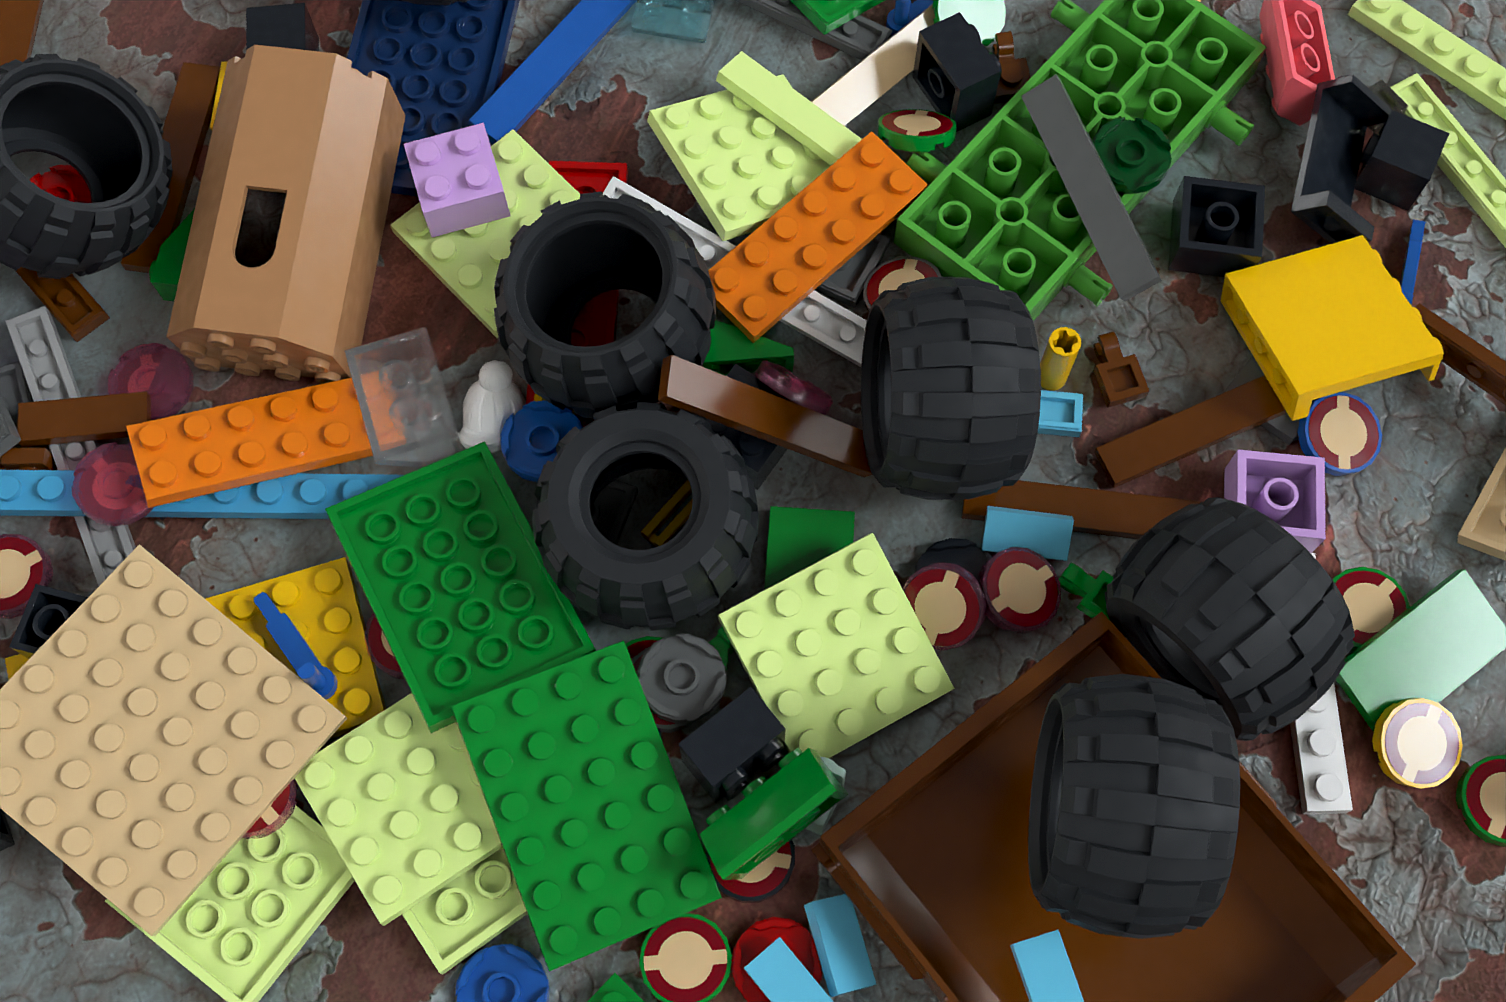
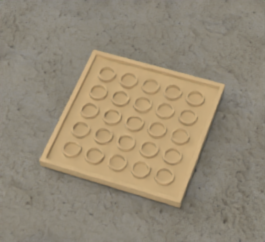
(151, 739)

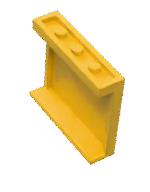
(1328, 323)

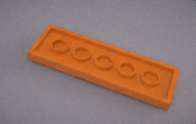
(813, 236)
(248, 442)

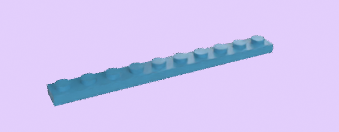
(279, 498)

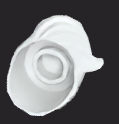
(489, 405)

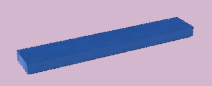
(548, 66)

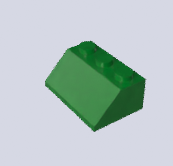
(770, 813)

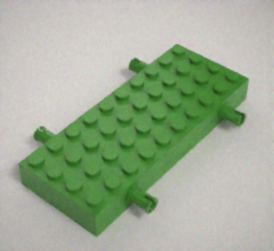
(1001, 201)

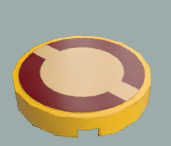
(1417, 743)

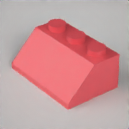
(1295, 55)

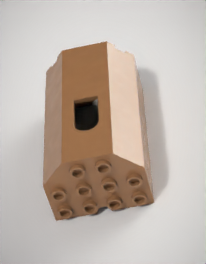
(331, 144)

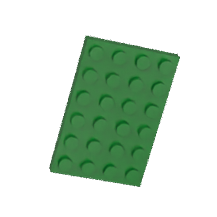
(457, 582)
(585, 804)

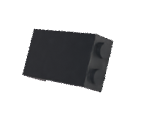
(1332, 156)

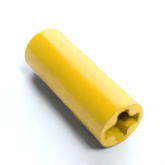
(1059, 358)

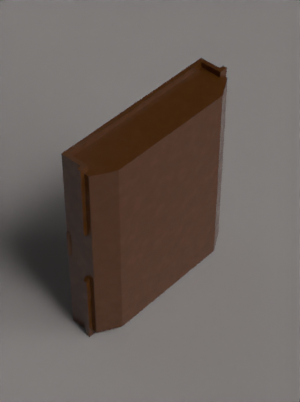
(948, 886)

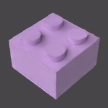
(457, 180)
(1282, 488)

